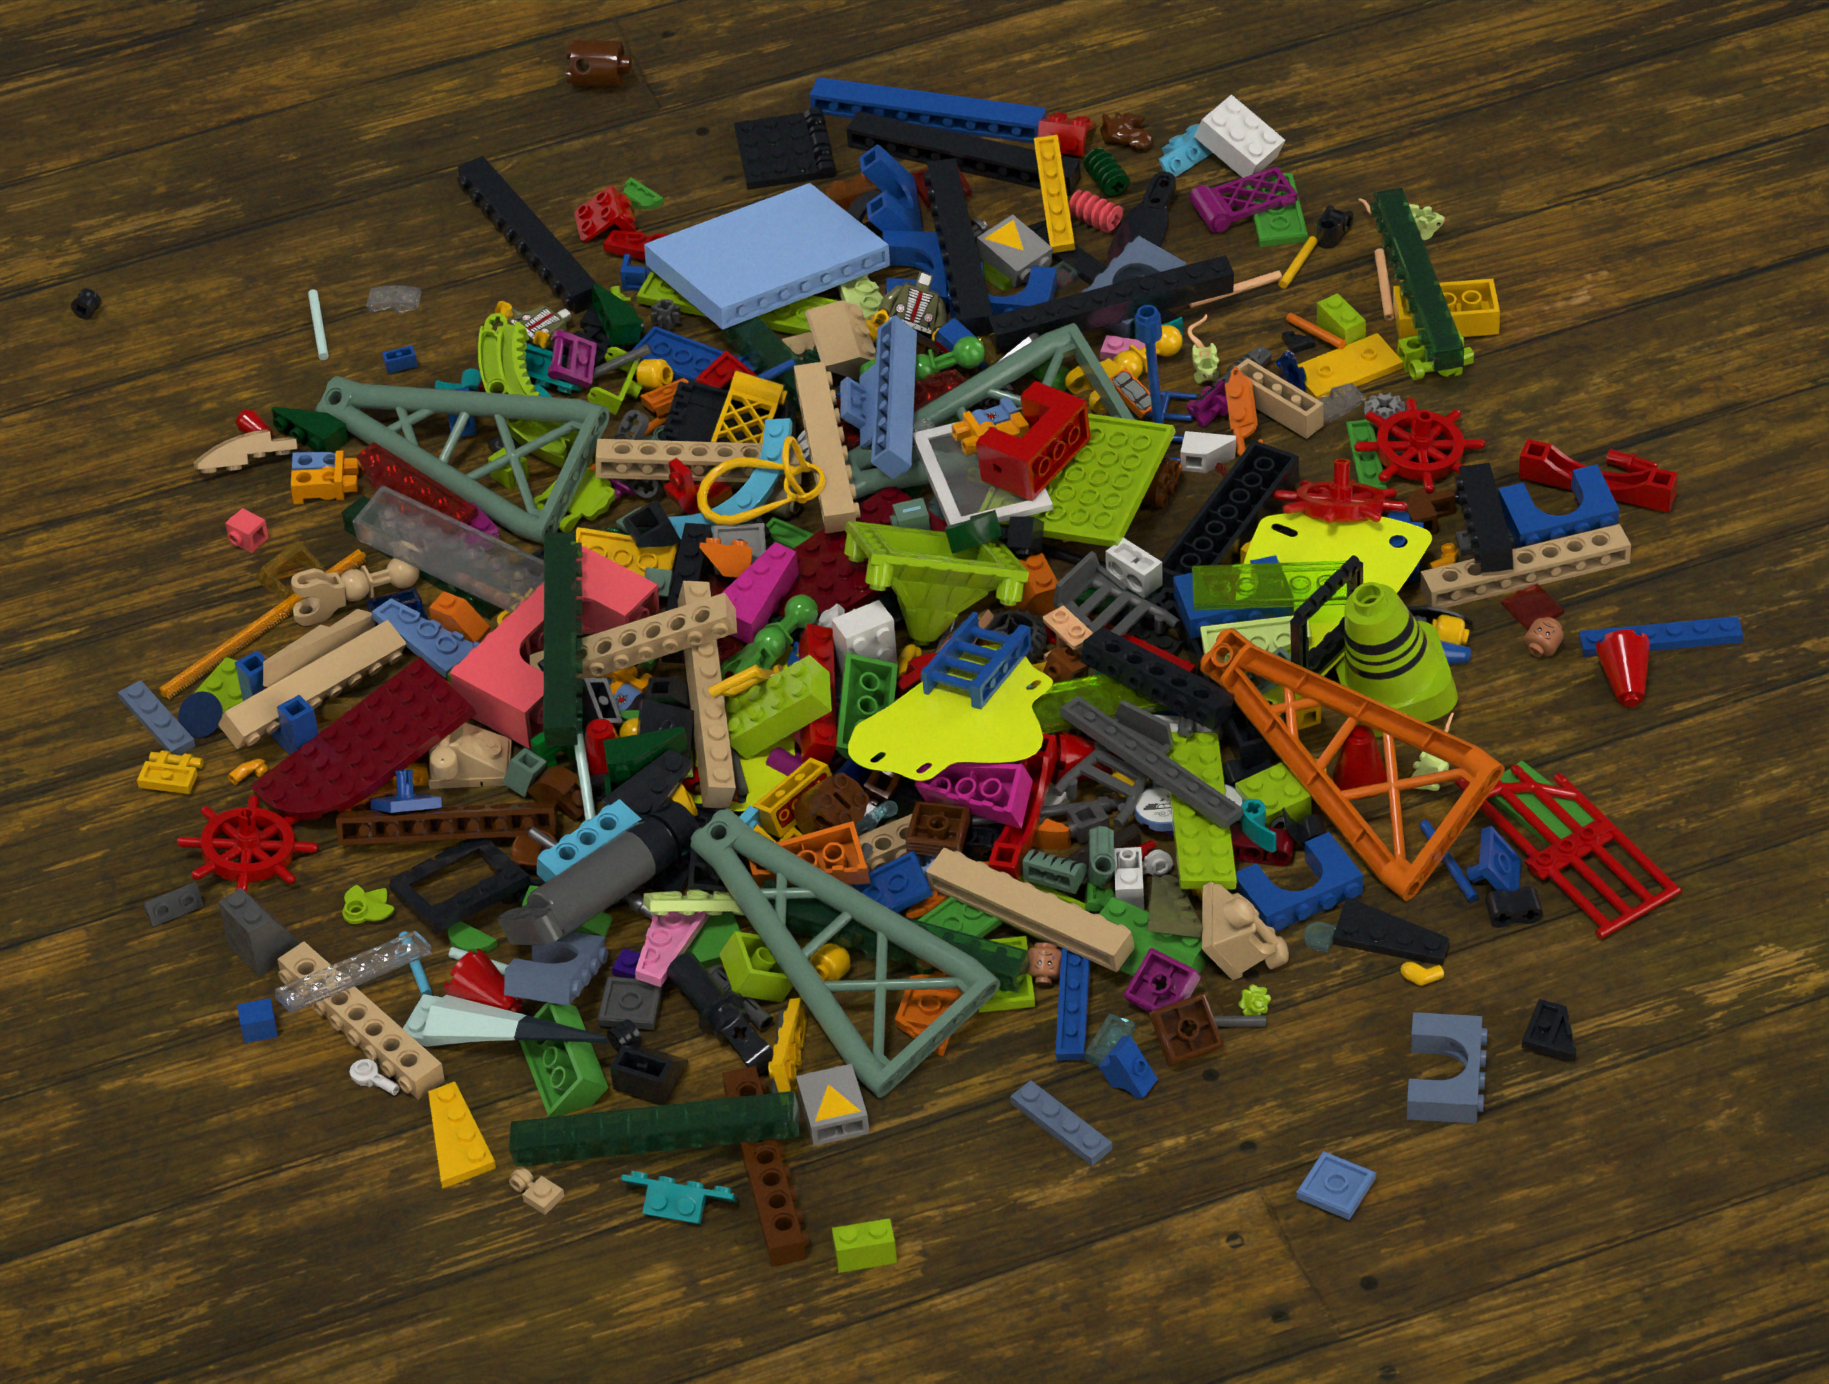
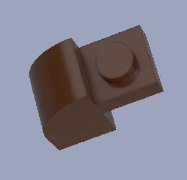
(1429, 507)
(560, 786)
(881, 788)

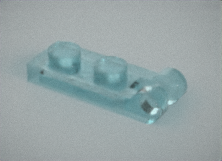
(884, 811)

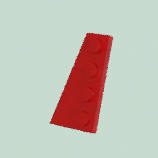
(629, 243)

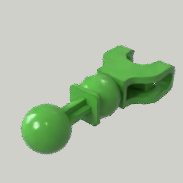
(967, 353)
(774, 637)

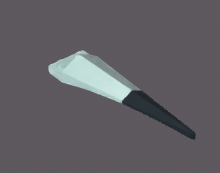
(462, 1021)

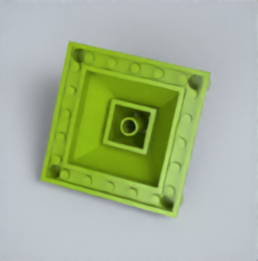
(930, 579)

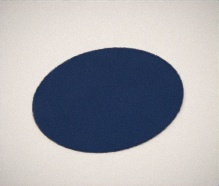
(200, 714)

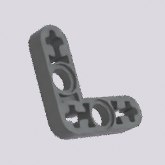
(639, 431)

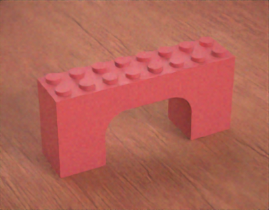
(498, 671)

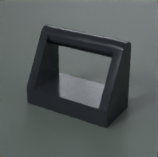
(651, 516)

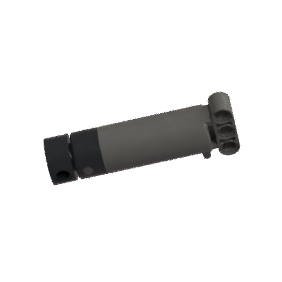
(602, 877)

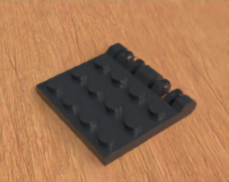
(785, 149)

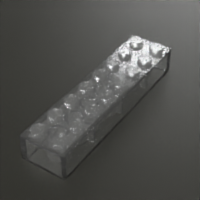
(448, 549)

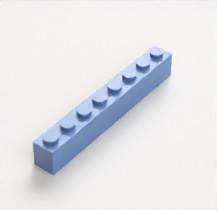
(894, 397)

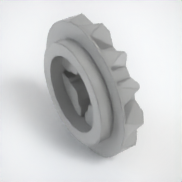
(1374, 403)

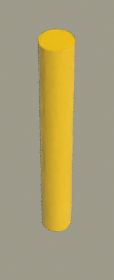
(1298, 262)

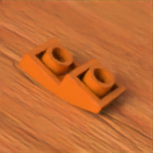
(1052, 836)

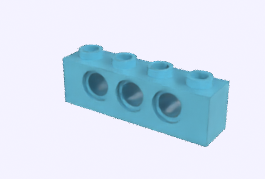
(588, 837)

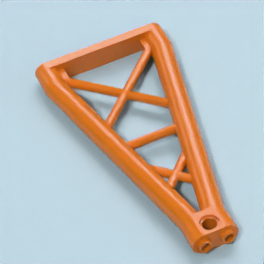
(1472, 762)

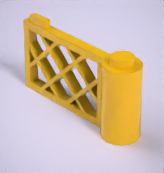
(754, 394)

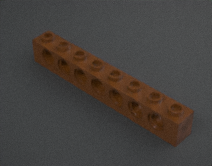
(446, 823)
(768, 1180)

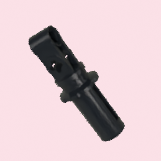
(720, 1011)

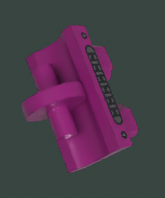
(1209, 405)

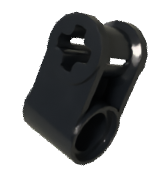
(1333, 226)
(979, 842)

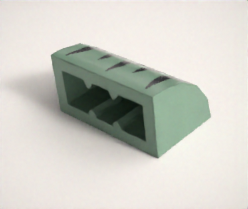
(1053, 871)

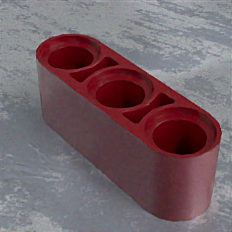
(1247, 851)

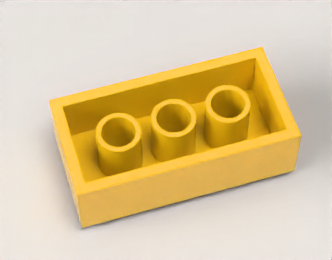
(1470, 302)

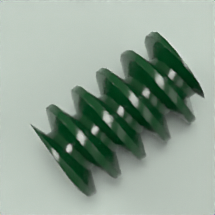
(1106, 172)

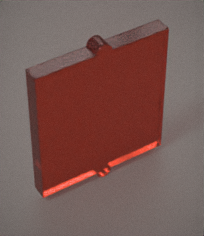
(1531, 605)

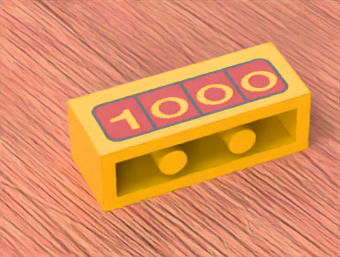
(778, 805)

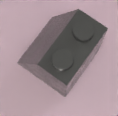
(254, 932)

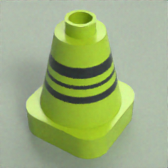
(1394, 656)

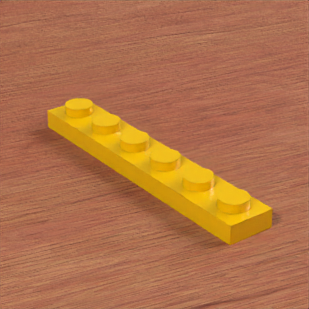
(1054, 193)

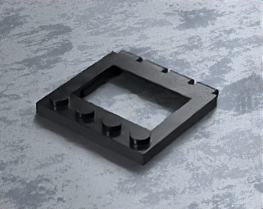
(1333, 643)
(465, 903)

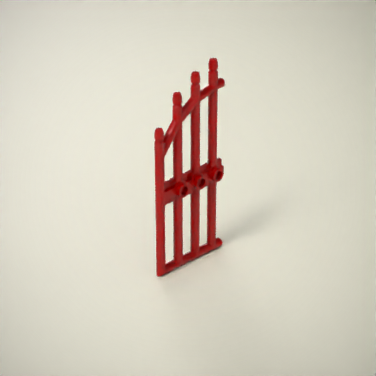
(1575, 846)

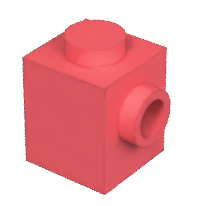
(246, 530)

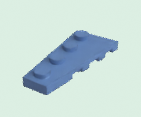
(425, 637)

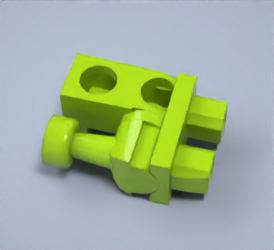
(1414, 359)

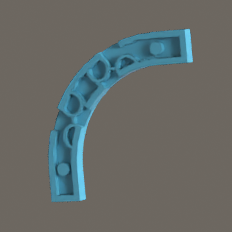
(759, 485)

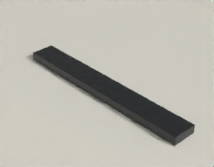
(1088, 267)

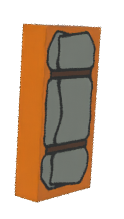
(1132, 393)

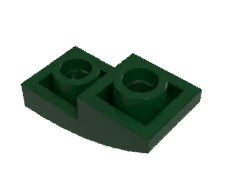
(974, 532)

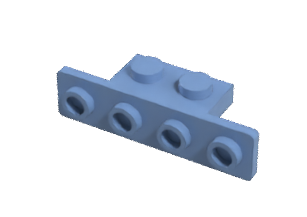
(858, 404)

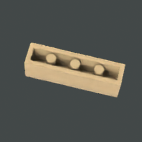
(1283, 400)

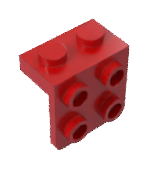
(1070, 131)
(602, 212)

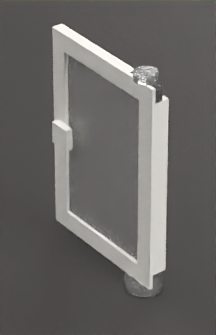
(958, 479)

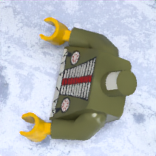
(915, 305)
(538, 322)

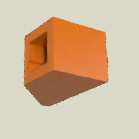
(728, 559)

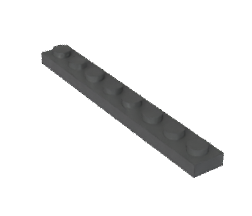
(1151, 762)

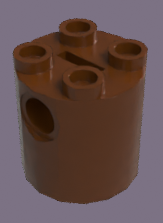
(605, 60)
(1162, 484)
(830, 804)

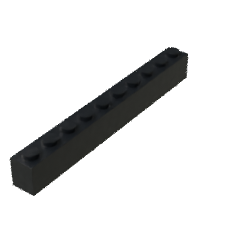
(972, 154)
(527, 234)
(959, 246)
(1114, 302)

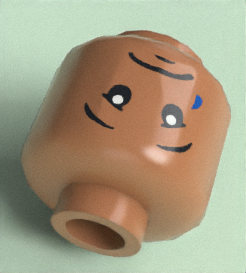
(1544, 637)
(1044, 963)

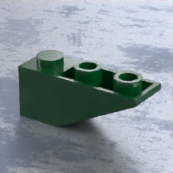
(312, 428)

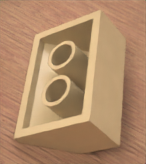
(841, 337)

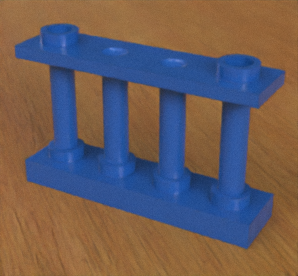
(990, 675)

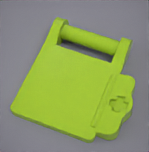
(590, 500)

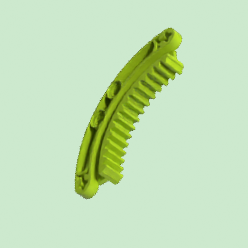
(504, 369)

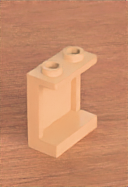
(1068, 631)

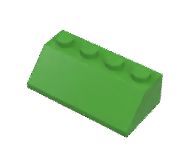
(865, 690)
(1179, 947)
(564, 1070)

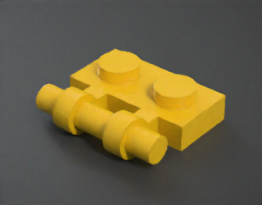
(169, 772)

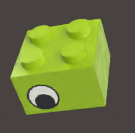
(1277, 790)

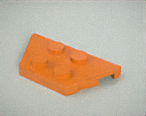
(923, 1007)

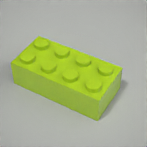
(778, 706)

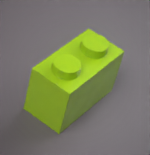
(1340, 319)
(864, 1245)

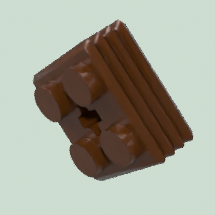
(937, 827)
(1194, 1013)

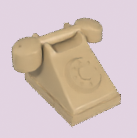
(469, 758)
(1236, 934)

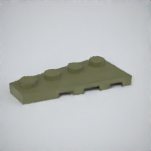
(1171, 909)

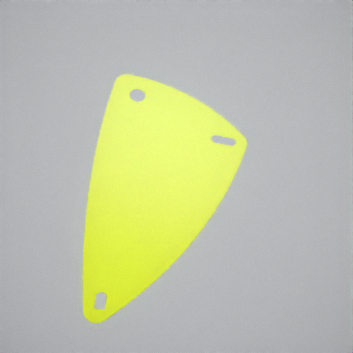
(1338, 542)

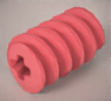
(1095, 211)

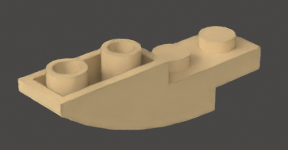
(234, 451)

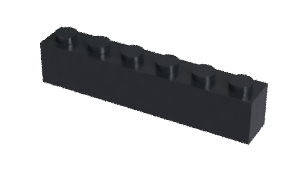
(1484, 518)

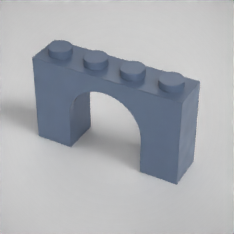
(1136, 261)
(557, 969)
(1452, 1098)

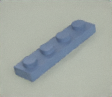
(156, 718)
(1061, 1123)

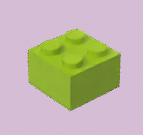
(753, 968)

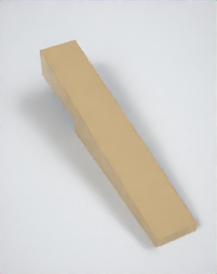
(315, 645)

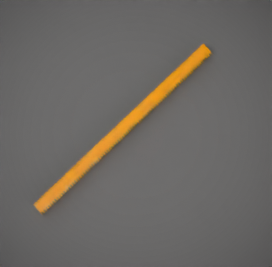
(251, 631)

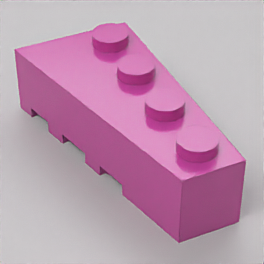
(760, 589)
(988, 789)

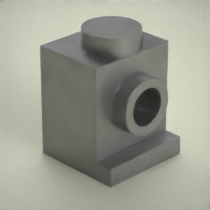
(1085, 818)

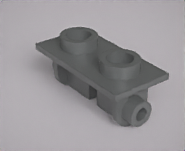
(173, 904)

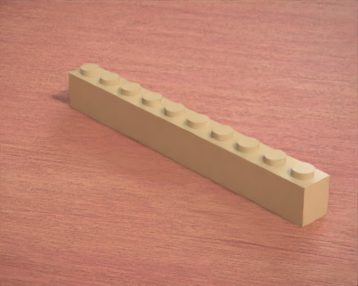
(709, 716)

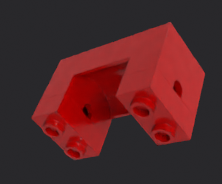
(1054, 437)

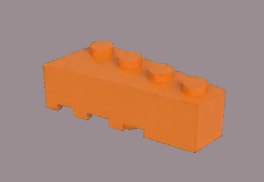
(830, 849)

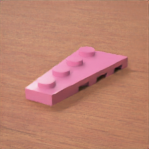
(666, 940)

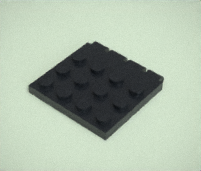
(697, 412)

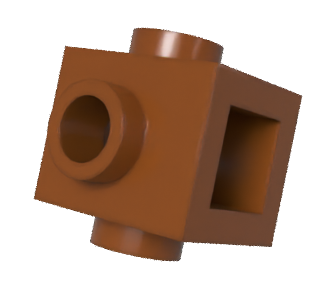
(1064, 665)

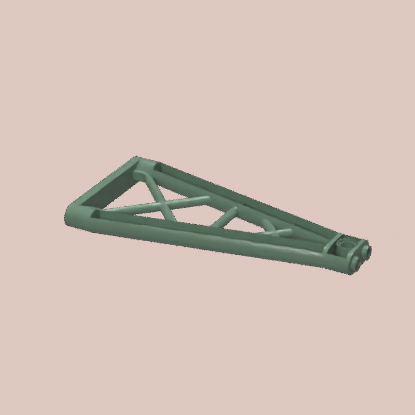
(1053, 344)
(346, 397)
(870, 1068)

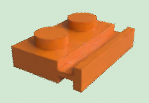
(661, 398)

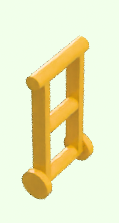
(742, 681)

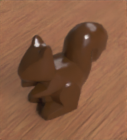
(1126, 130)

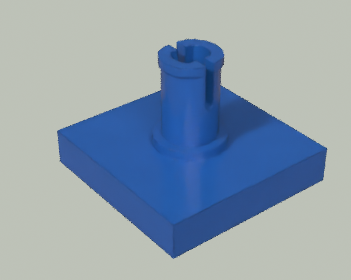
(405, 798)
(1497, 862)

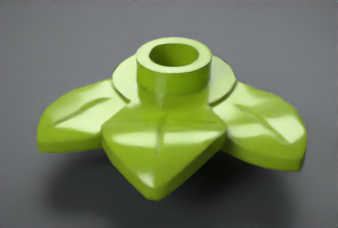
(366, 906)

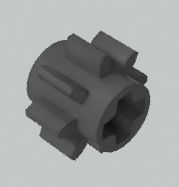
(665, 314)

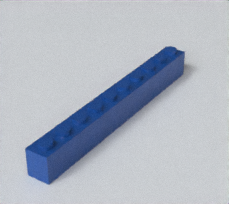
(929, 109)

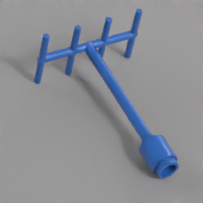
(1148, 332)

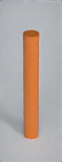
(1316, 331)

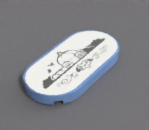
(1155, 807)

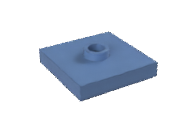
(1336, 1185)

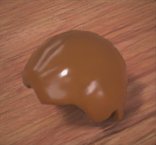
(526, 851)

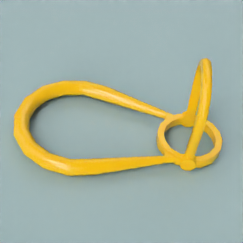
(790, 473)

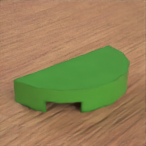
(641, 196)
(1096, 896)
(469, 939)

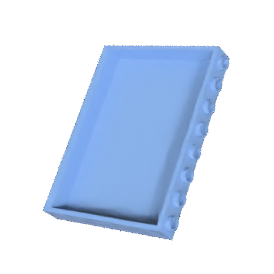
(766, 255)

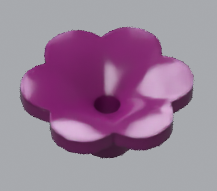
(620, 488)

